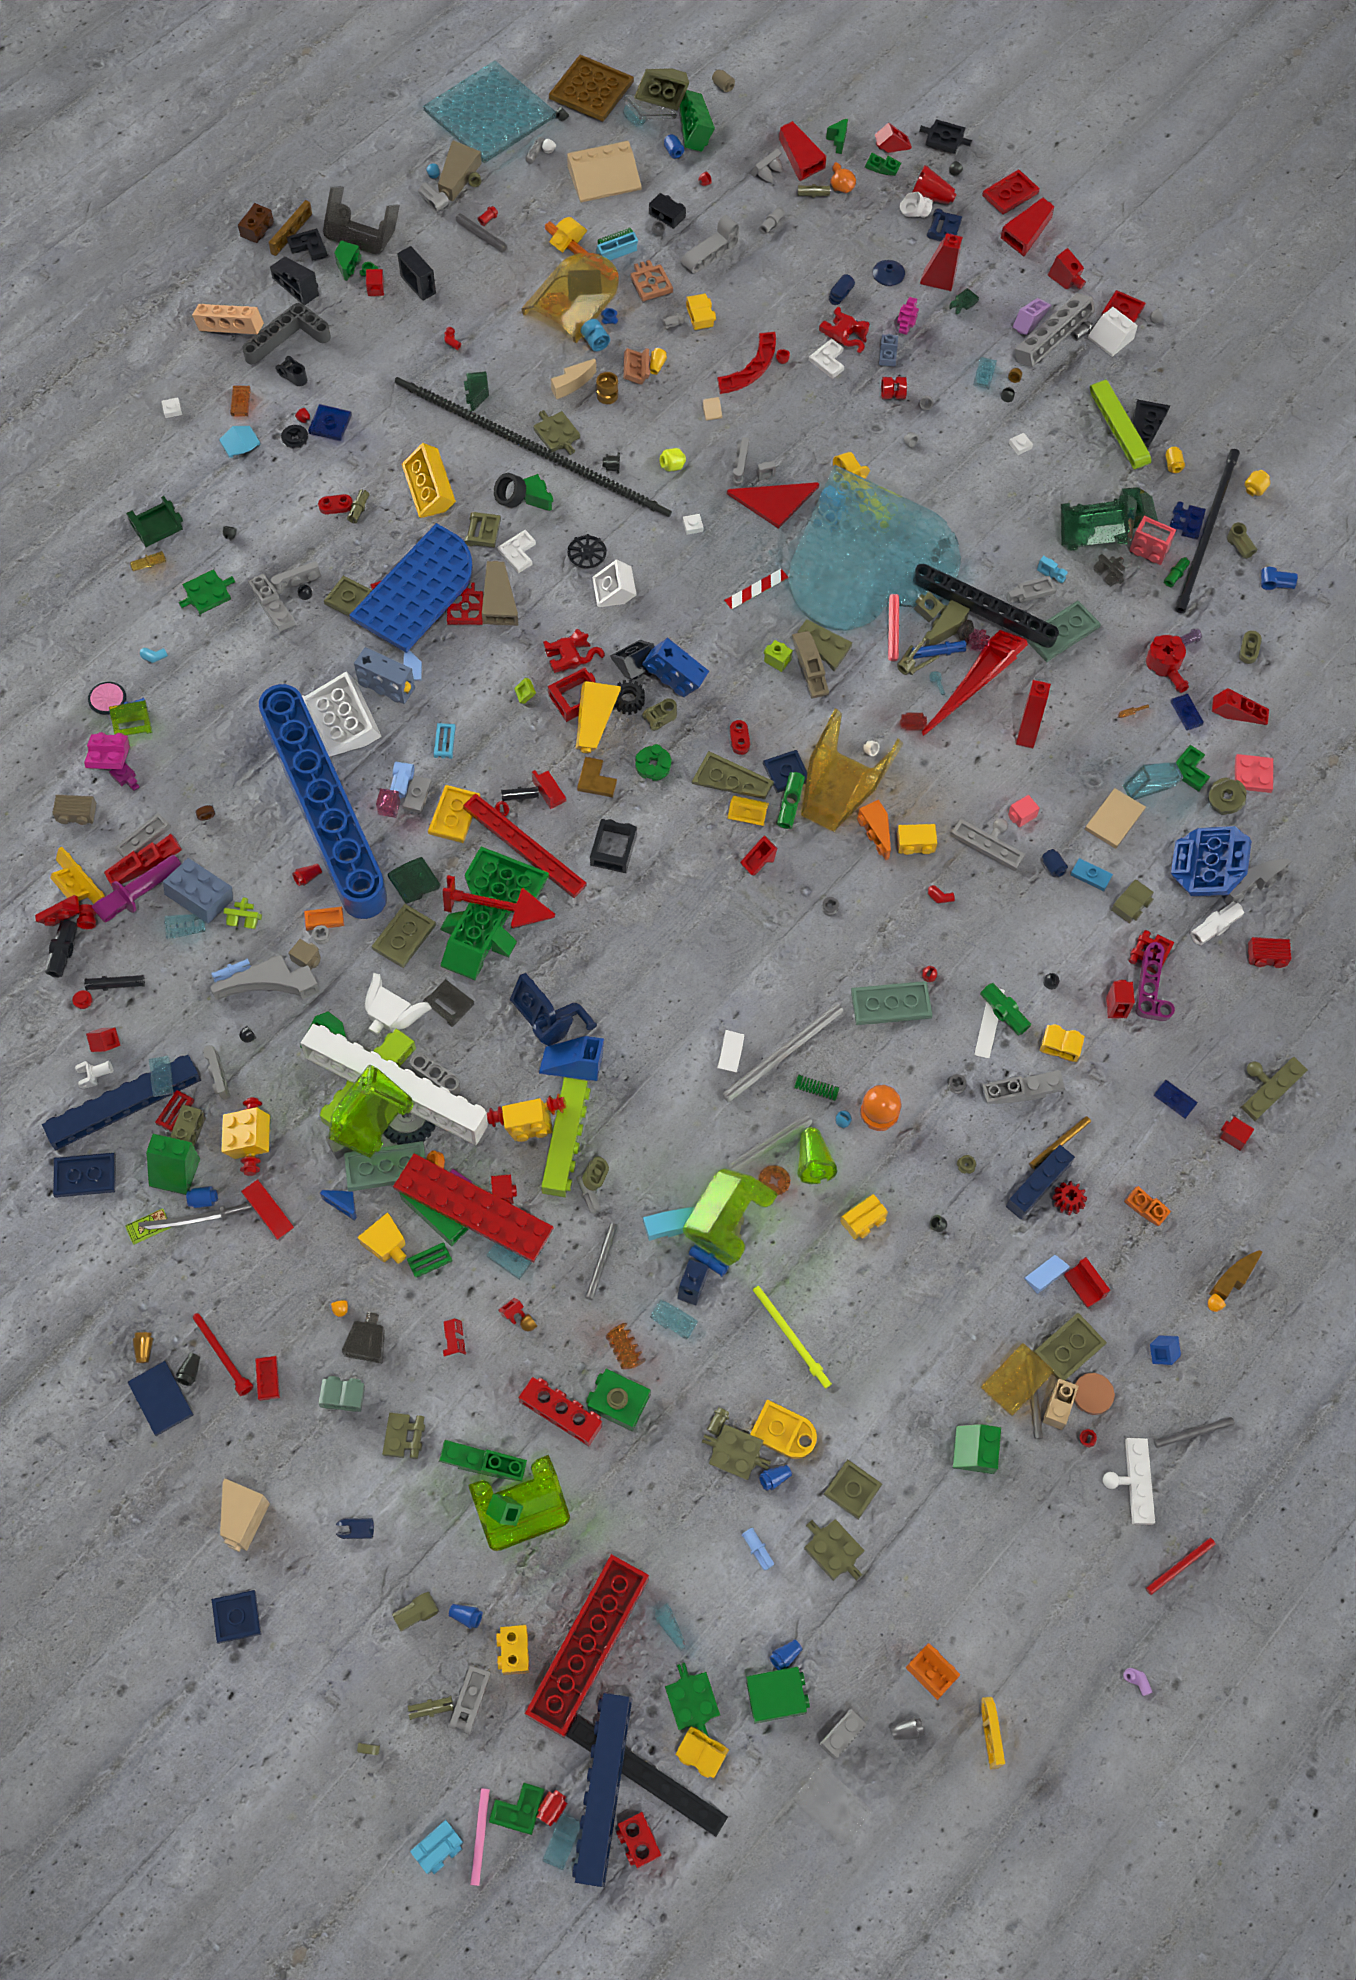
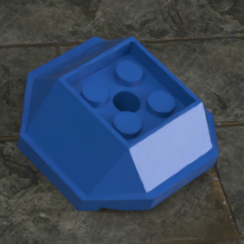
(1200, 849)

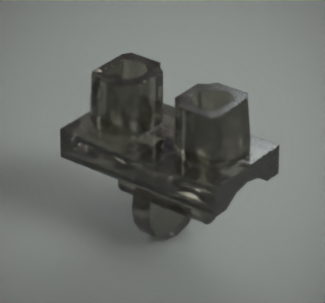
(1112, 568)

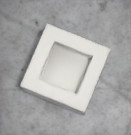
(171, 407)
(1020, 443)
(693, 524)

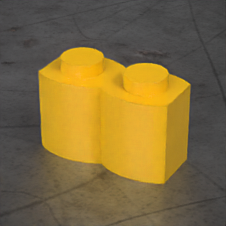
(700, 311)
(1062, 1043)
(702, 1752)

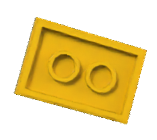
(450, 818)

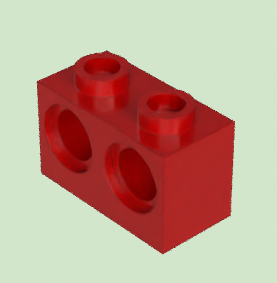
(644, 1838)

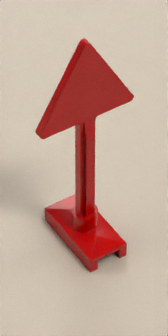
(526, 910)

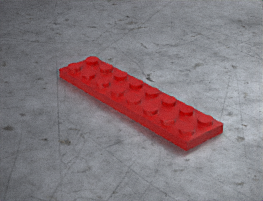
(473, 1207)

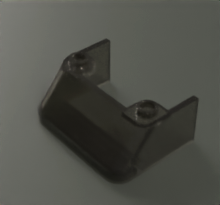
(340, 227)

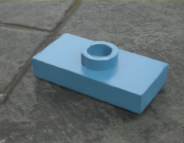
(1091, 874)

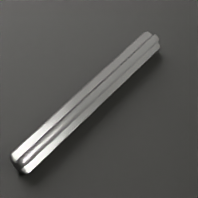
(770, 1143)

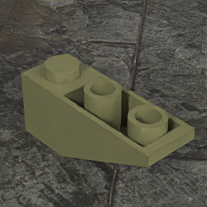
(948, 623)

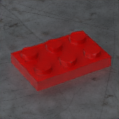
(1010, 192)

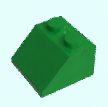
(977, 1448)

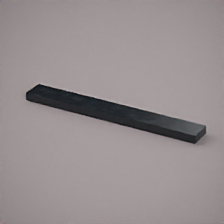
(656, 1783)

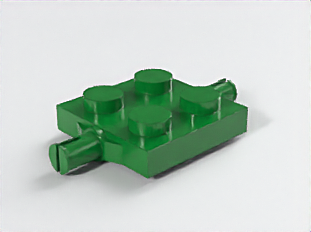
(206, 591)
(692, 1700)

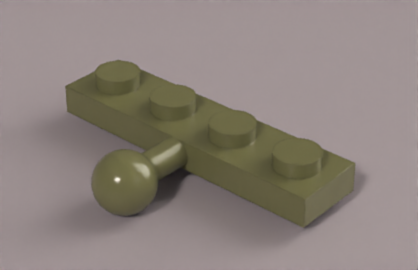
(1273, 1087)

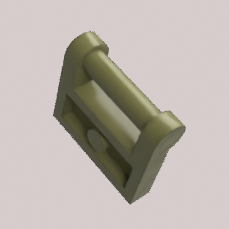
(488, 530)

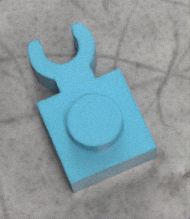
(1050, 568)

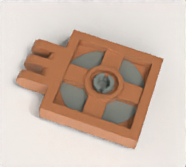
(650, 281)

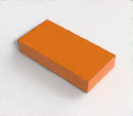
(327, 917)

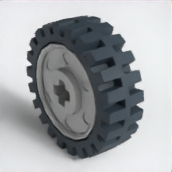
(409, 1129)

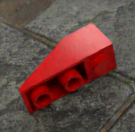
(1238, 707)

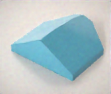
(239, 440)

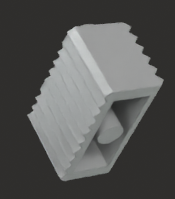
(843, 1734)

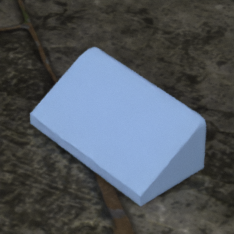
(1047, 1273)

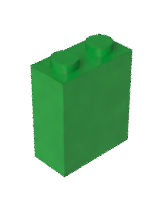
(637, 1399)
(777, 1695)

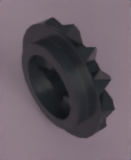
(294, 430)

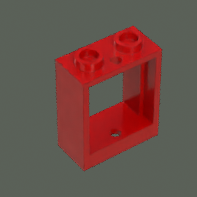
(556, 689)

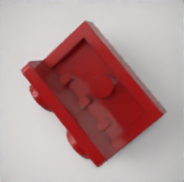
(59, 911)

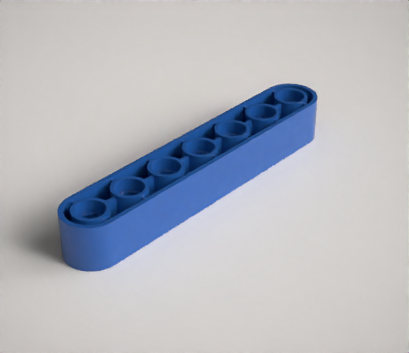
(323, 801)

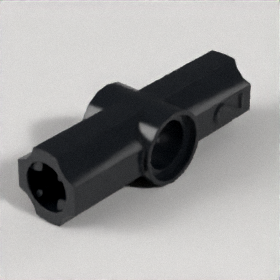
(61, 948)

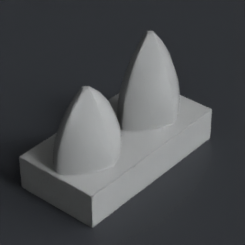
(762, 168)

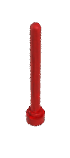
(243, 1385)

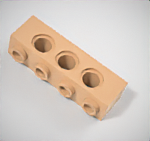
(228, 319)

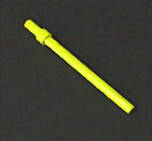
(815, 1368)

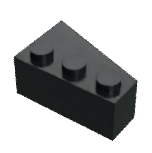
(295, 279)

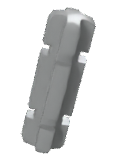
(535, 150)

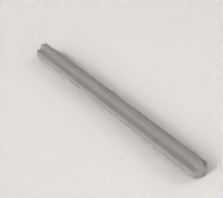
(782, 1052)

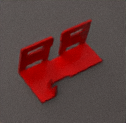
(452, 1345)

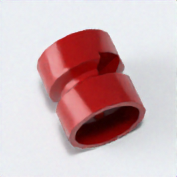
(887, 387)

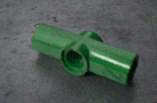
(788, 810)
(1005, 1009)

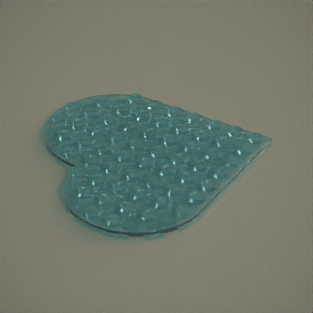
(863, 550)

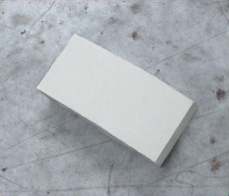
(731, 1051)

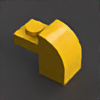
(568, 230)

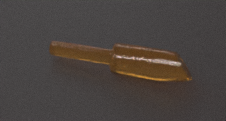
(1127, 712)

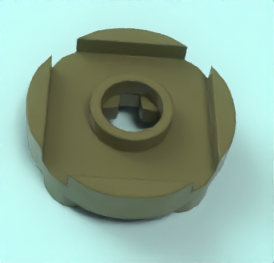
(1227, 806)

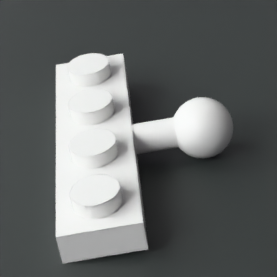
(1138, 1480)

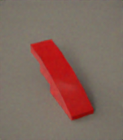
(138, 863)

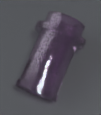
(1193, 636)

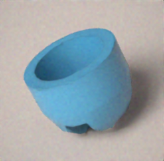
(433, 170)
(841, 1121)

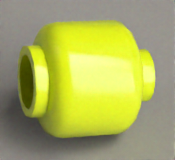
(672, 459)

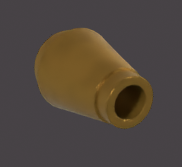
(142, 1346)

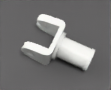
(93, 1073)

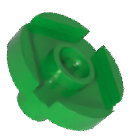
(657, 754)

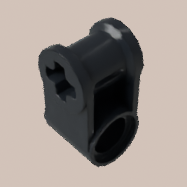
(292, 371)

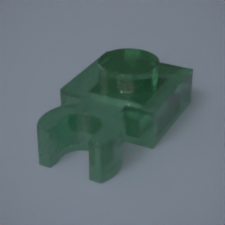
(964, 300)

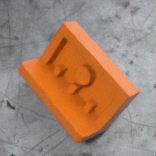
(933, 1671)

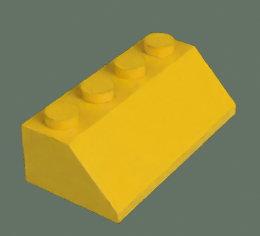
(428, 481)

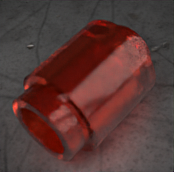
(913, 721)

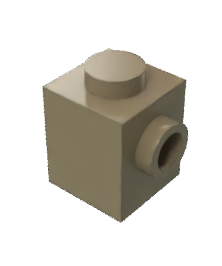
(305, 954)

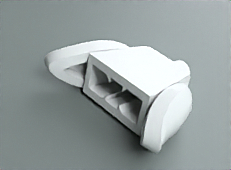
(390, 1010)

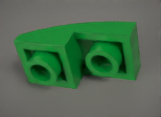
(880, 165)

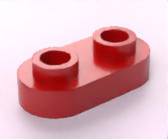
(335, 504)
(739, 735)

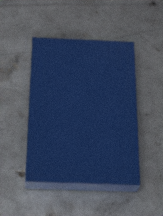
(84, 1175)
(160, 1398)

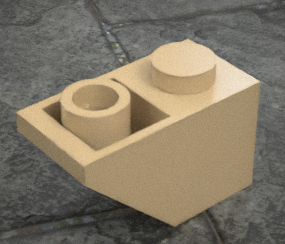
(1060, 1404)

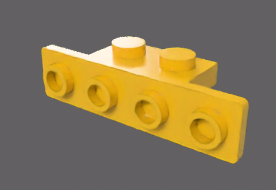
(73, 880)

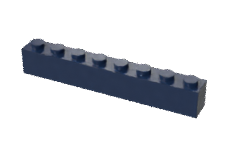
(115, 1105)
(603, 1790)

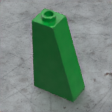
(443, 1226)

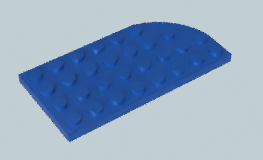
(417, 589)

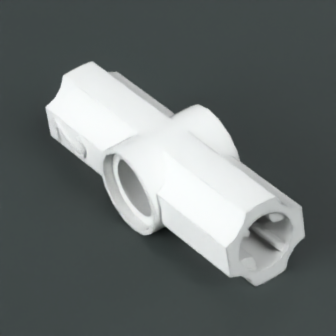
(1217, 923)

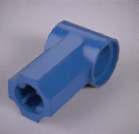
(1272, 578)

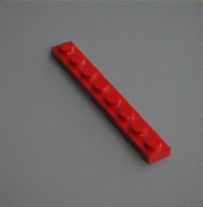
(524, 845)

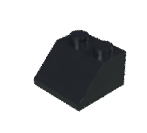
(630, 659)

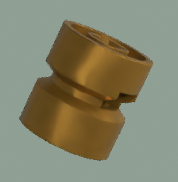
(607, 387)

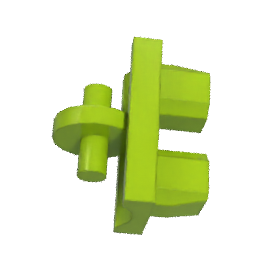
(233, 915)

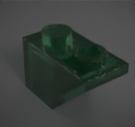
(477, 388)

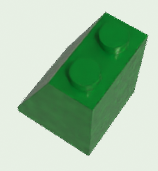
(171, 1164)

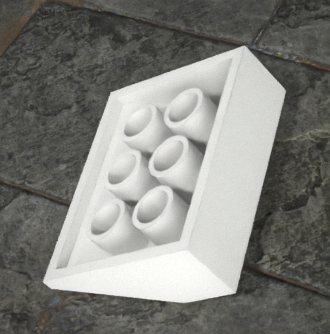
(341, 715)

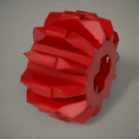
(1064, 1202)

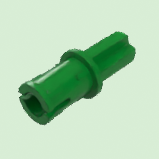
(1176, 572)

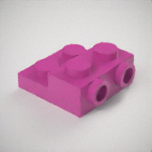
(107, 751)

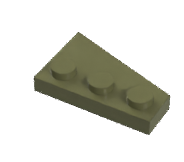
(830, 646)

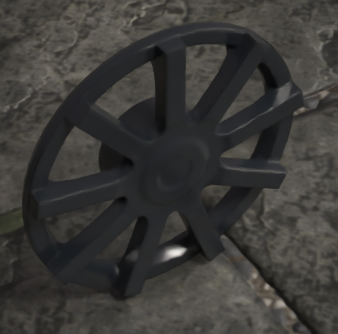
(587, 551)

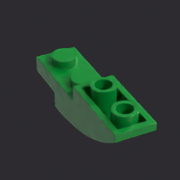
(482, 1462)

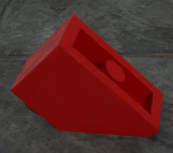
(892, 139)

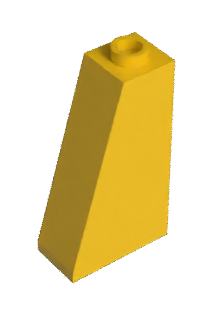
(595, 709)

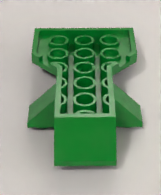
(480, 926)

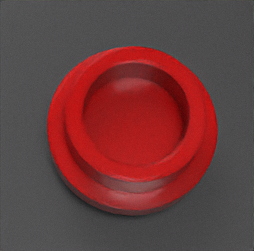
(82, 999)

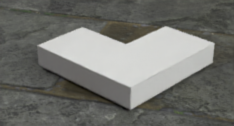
(825, 358)
(514, 550)

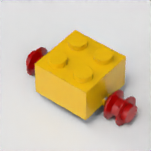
(527, 1118)
(246, 1135)

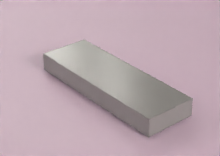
(143, 835)

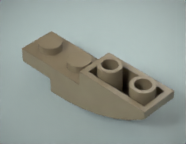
(811, 663)

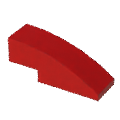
(267, 1209)

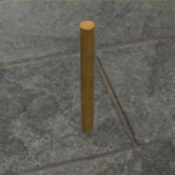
(1062, 1140)

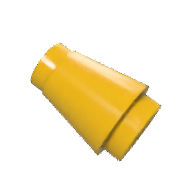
(657, 360)

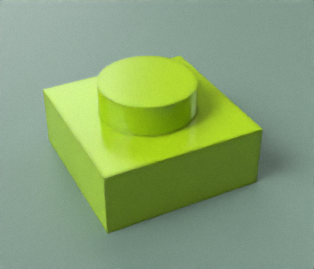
(525, 690)

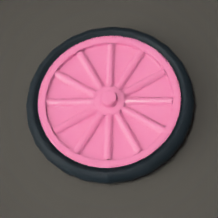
(106, 695)

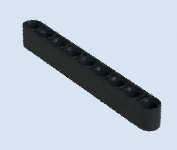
(989, 612)

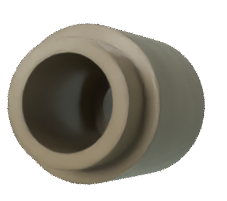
(723, 80)

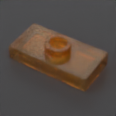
(240, 401)

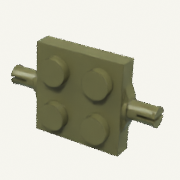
(556, 432)
(736, 1452)
(834, 1549)

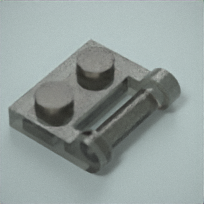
(452, 998)

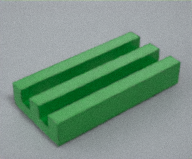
(428, 1252)

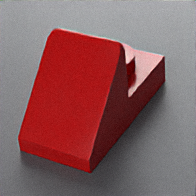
(759, 855)

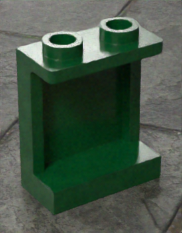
(156, 522)

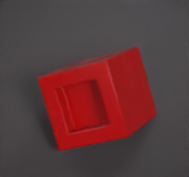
(103, 1039)

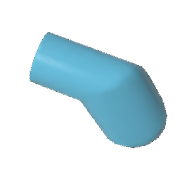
(151, 655)

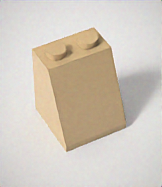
(240, 1514)

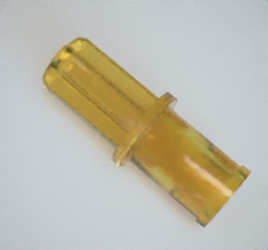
(148, 561)

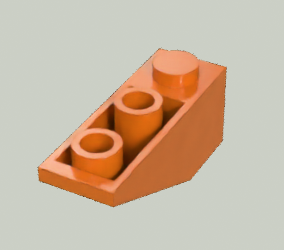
(876, 823)

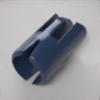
(841, 289)

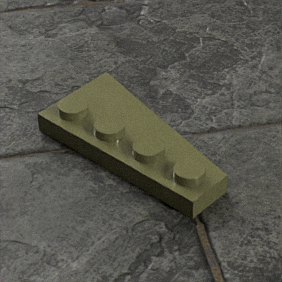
(728, 776)

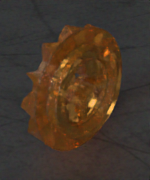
(778, 1173)

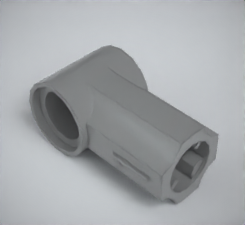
(436, 200)

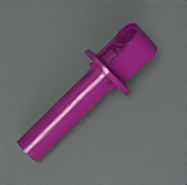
(124, 897)

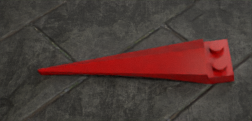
(991, 661)

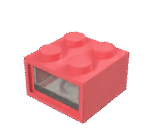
(1152, 540)

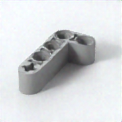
(713, 247)

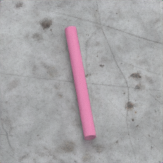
(480, 1836)

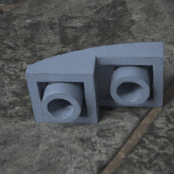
(888, 350)

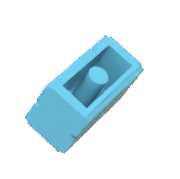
(437, 1847)

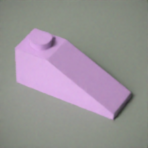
(1030, 316)

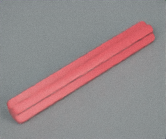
(893, 637)

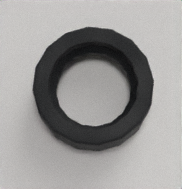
(518, 493)

